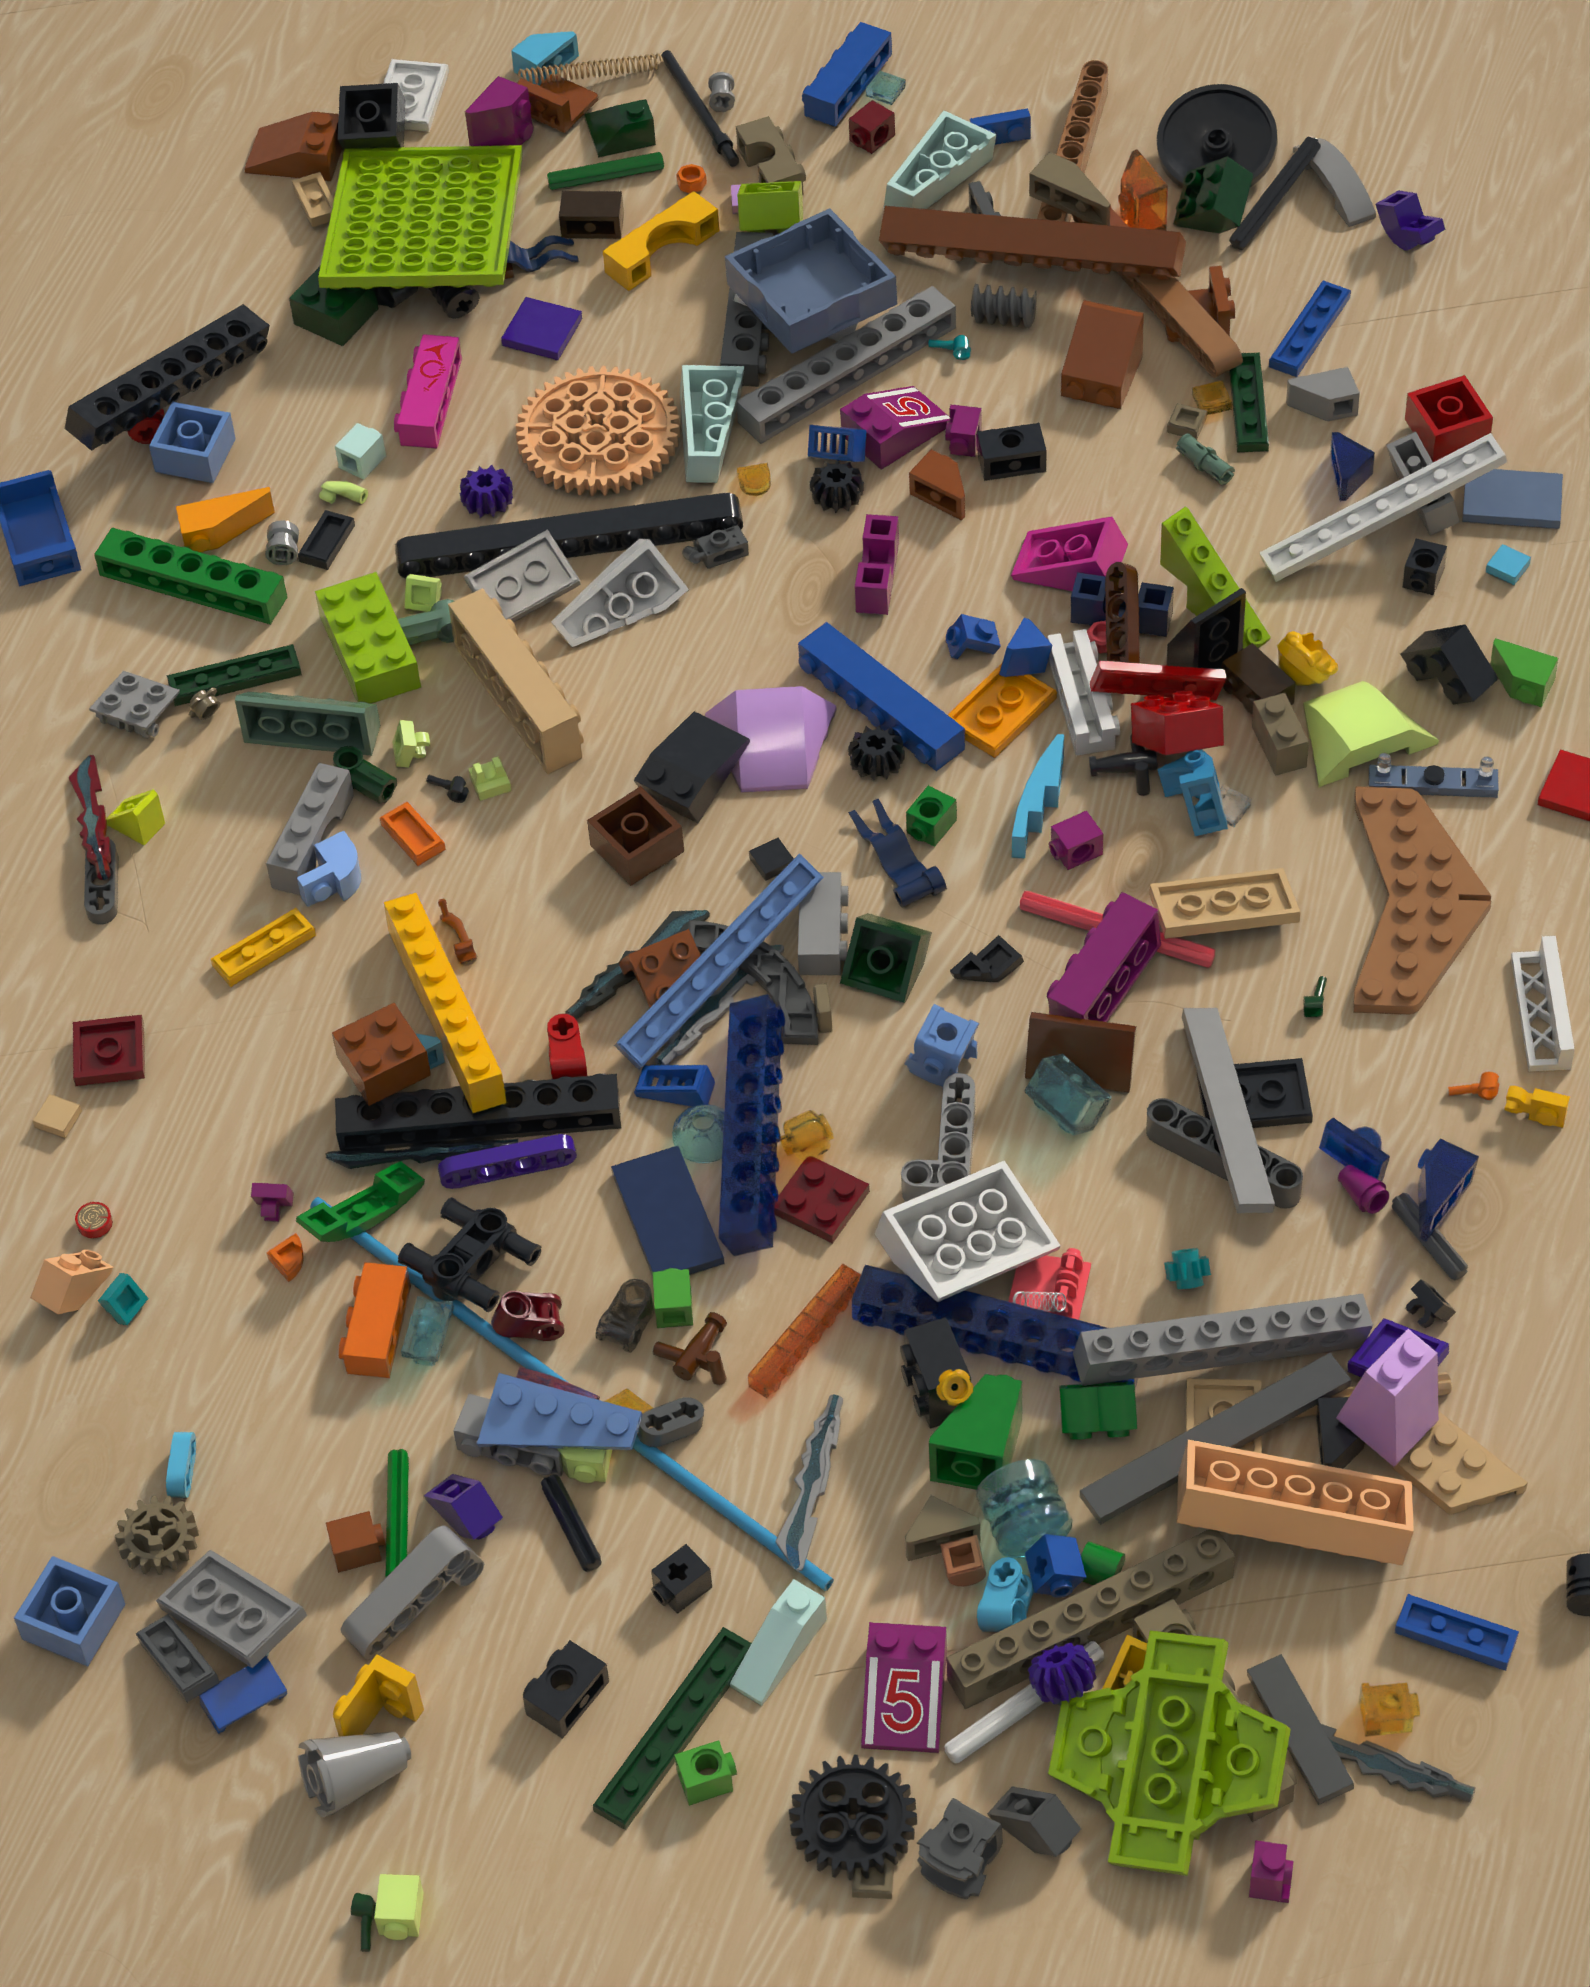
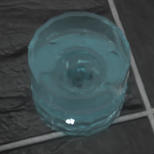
(1022, 1506)

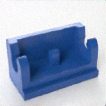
(242, 1694)

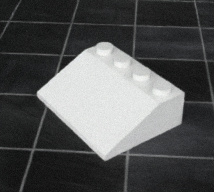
(965, 1232)

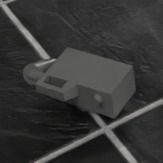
(718, 547)

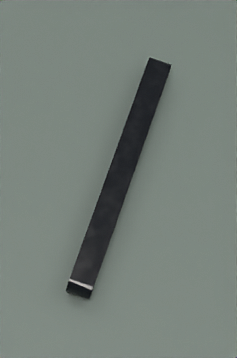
(574, 533)

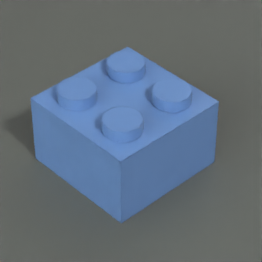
(192, 442)
(69, 1611)

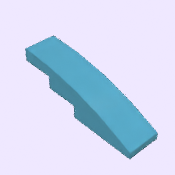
(1040, 792)

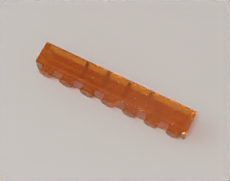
(804, 1331)

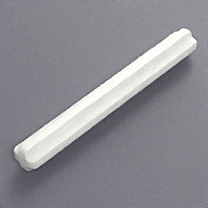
(1003, 1717)

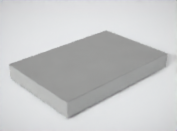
(525, 576)

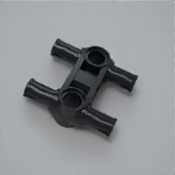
(469, 1254)

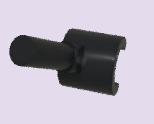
(456, 788)

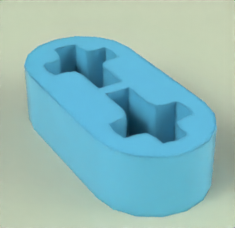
(181, 1464)

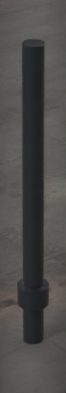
(720, 140)

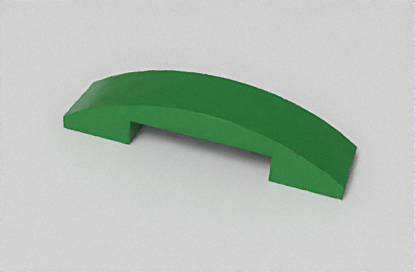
(365, 1209)

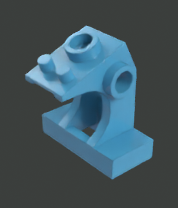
(1196, 777)

